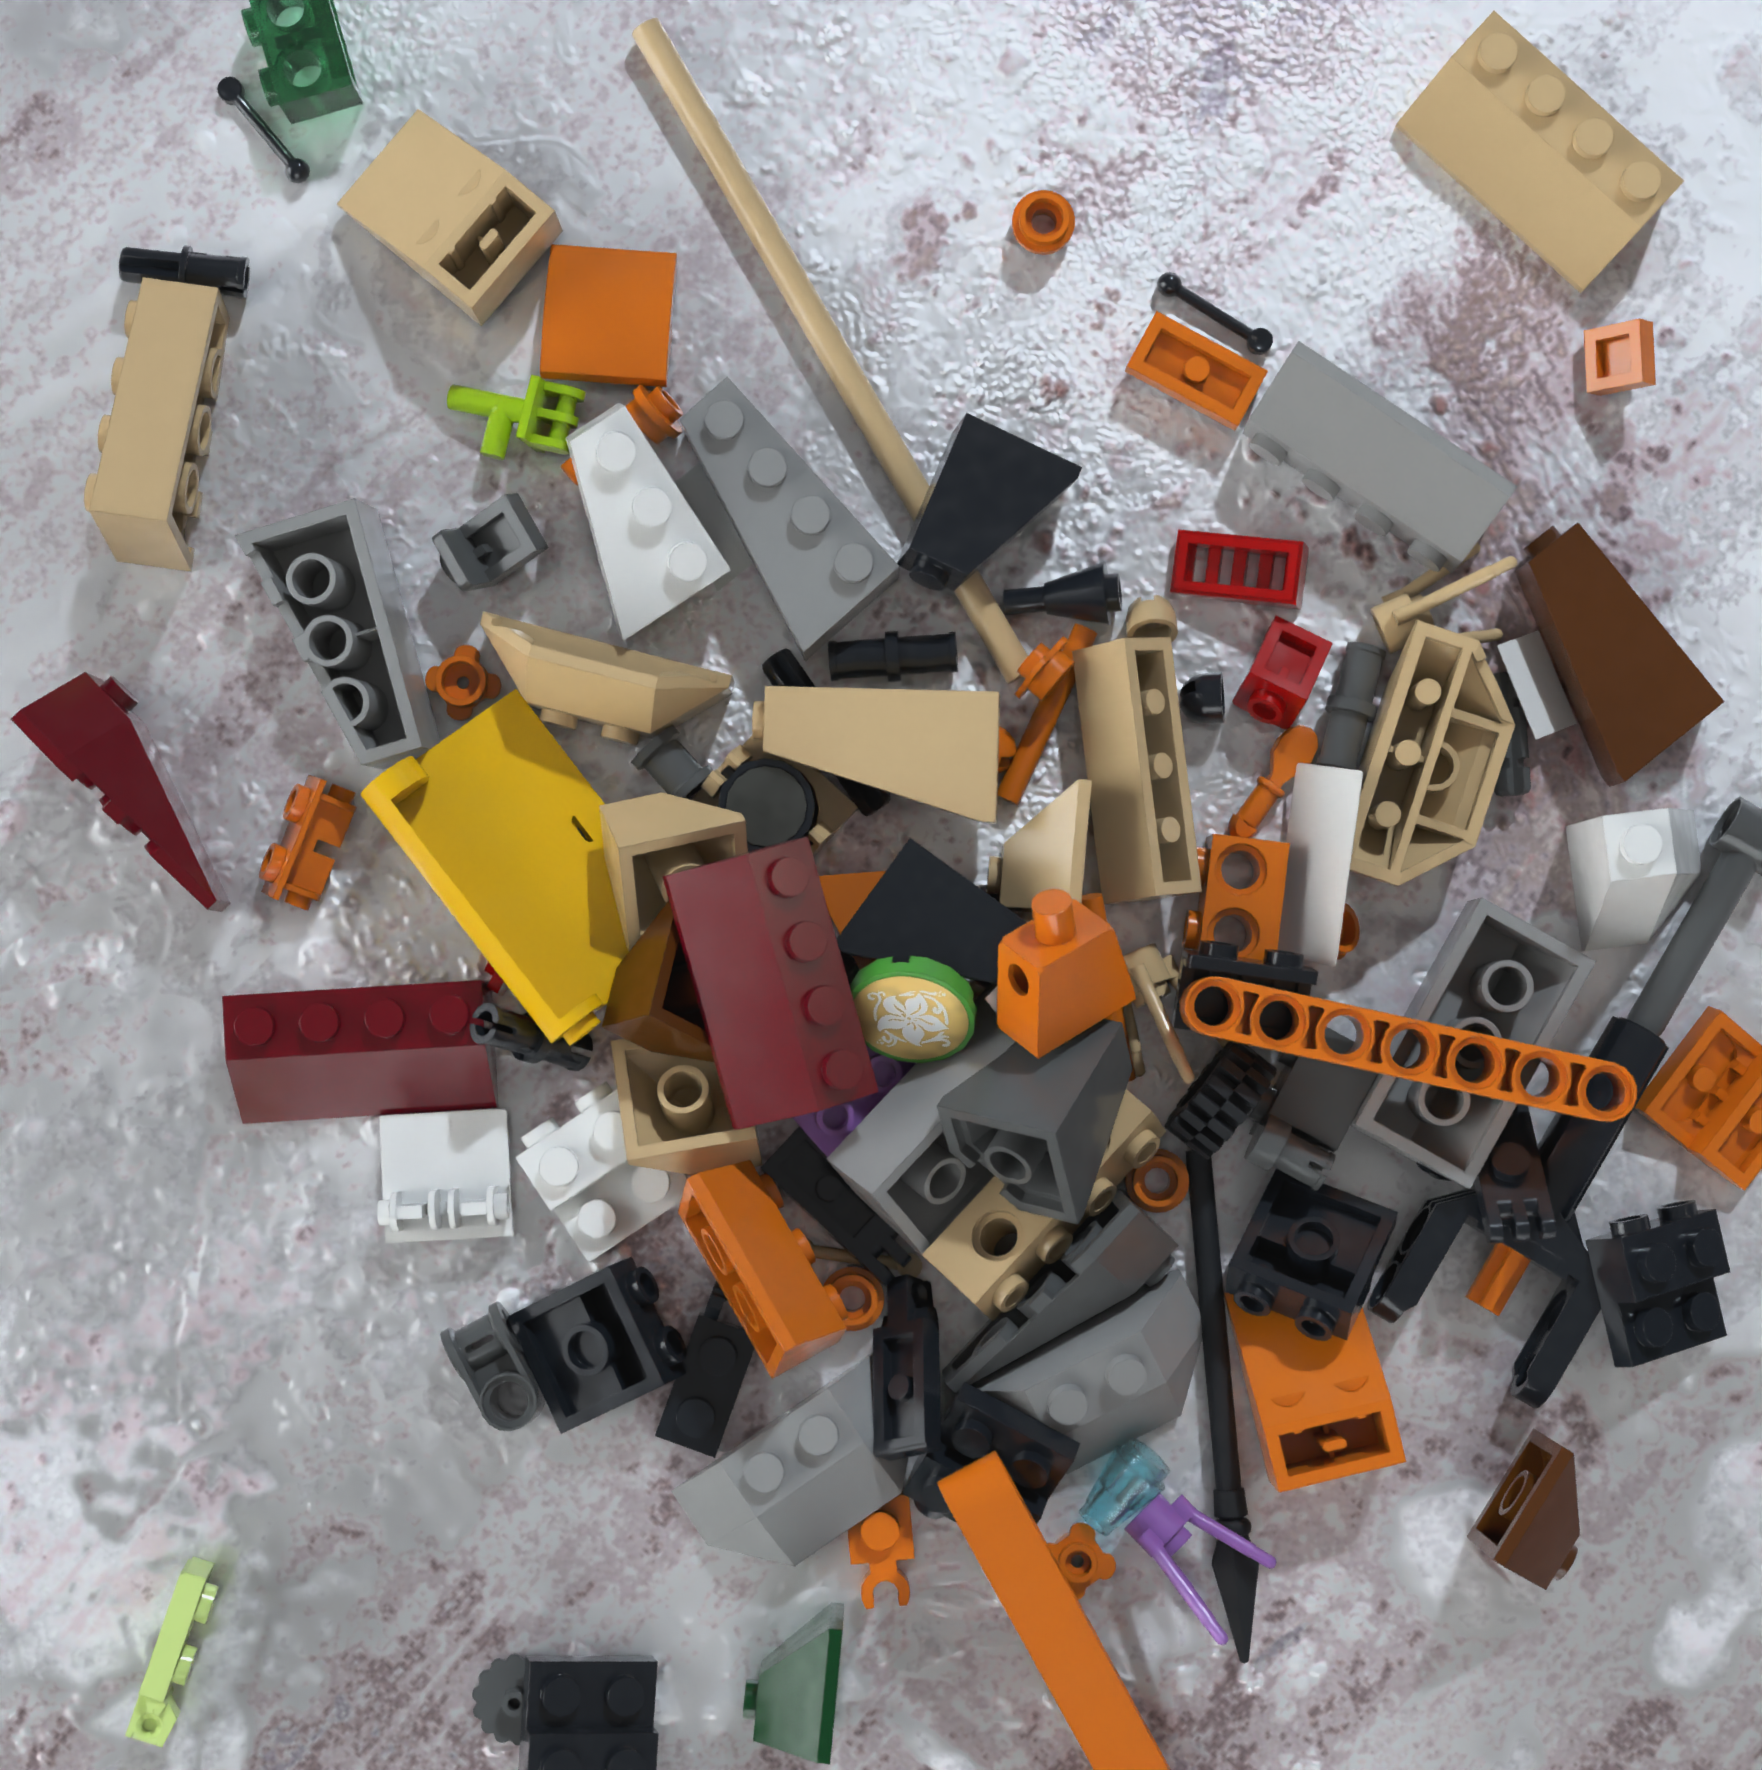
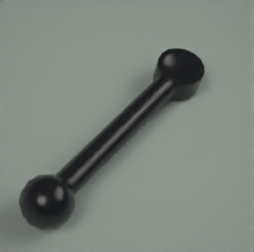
(233, 93)
(1257, 340)

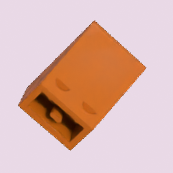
(1315, 1402)

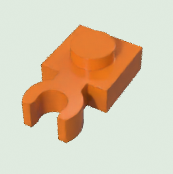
(881, 1542)

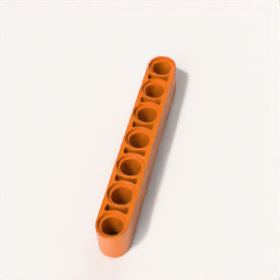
(1437, 1056)
(1049, 1617)

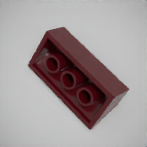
(770, 984)
(359, 1051)

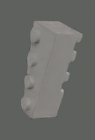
(794, 528)
(349, 624)

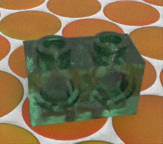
(310, 42)

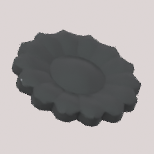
(501, 1698)

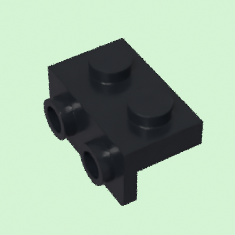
(1219, 959)

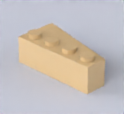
(159, 423)

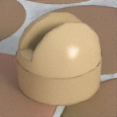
(1151, 619)

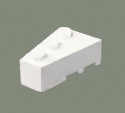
(640, 522)

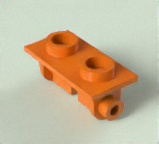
(294, 862)

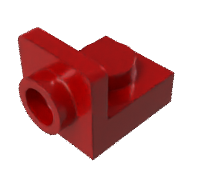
(1282, 673)

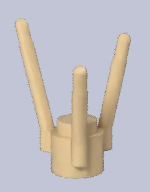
(1405, 606)
(1149, 978)

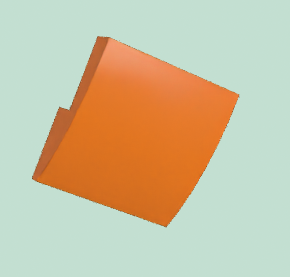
(608, 315)
(1712, 1097)

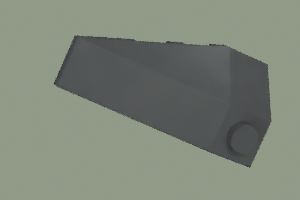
(1103, 1266)

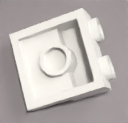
(587, 1177)

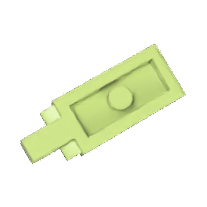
(172, 1656)

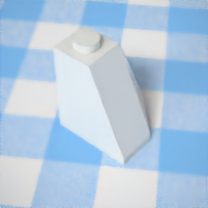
(1631, 873)

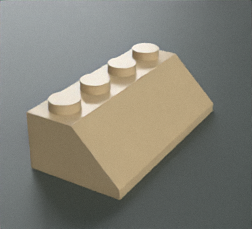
(1538, 152)

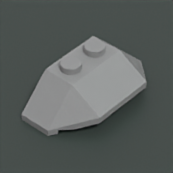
(1110, 1373)
(797, 1477)

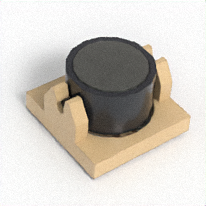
(776, 797)

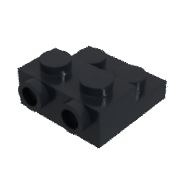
(1309, 1256)
(1660, 1282)
(599, 1343)
(979, 1425)
(589, 1713)

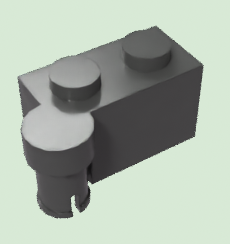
(1307, 1114)

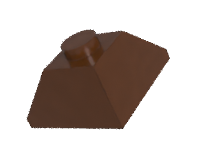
(654, 996)
(1533, 1513)

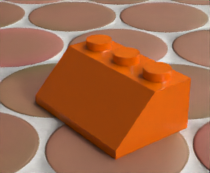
(762, 1265)

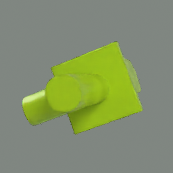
(542, 416)

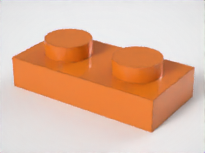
(1195, 371)

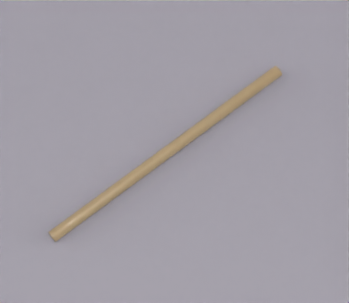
(816, 322)

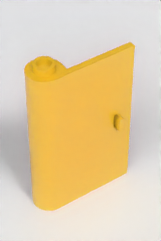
(500, 849)

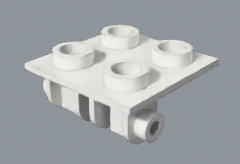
(445, 1176)

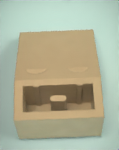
(452, 215)

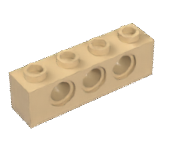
(1000, 1283)

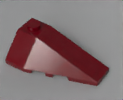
(102, 743)

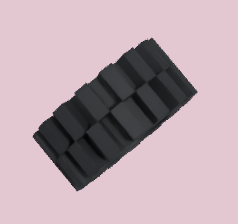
(1220, 1098)

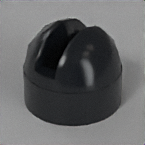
(1204, 698)

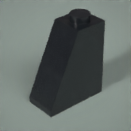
(980, 501)
(930, 913)

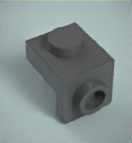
(490, 544)

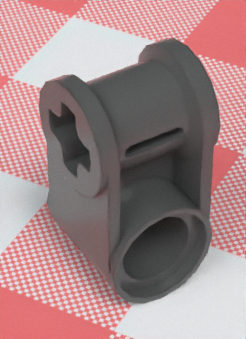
(492, 1366)

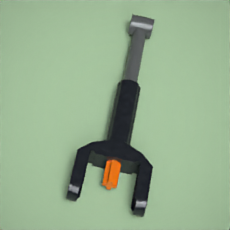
(1577, 1146)

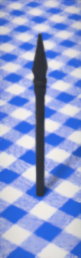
(1233, 1571)

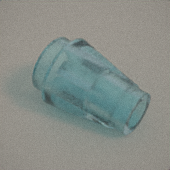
(1124, 1486)

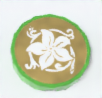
(914, 1009)

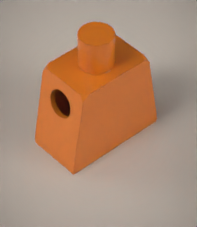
(1059, 974)

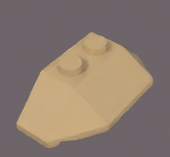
(601, 682)
(1430, 757)

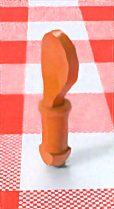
(1292, 747)

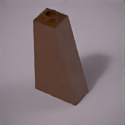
(1612, 654)

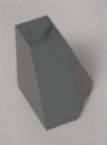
(1042, 1119)

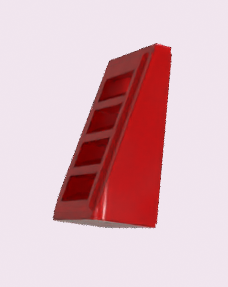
(1268, 548)

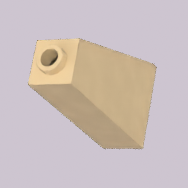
(900, 741)

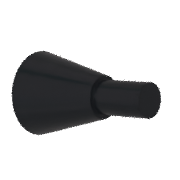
(1081, 595)

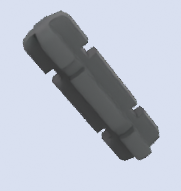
(1513, 777)

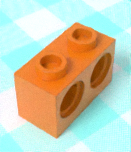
(1255, 906)

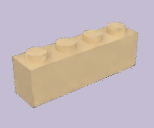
(1136, 770)

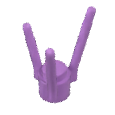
(1162, 1533)

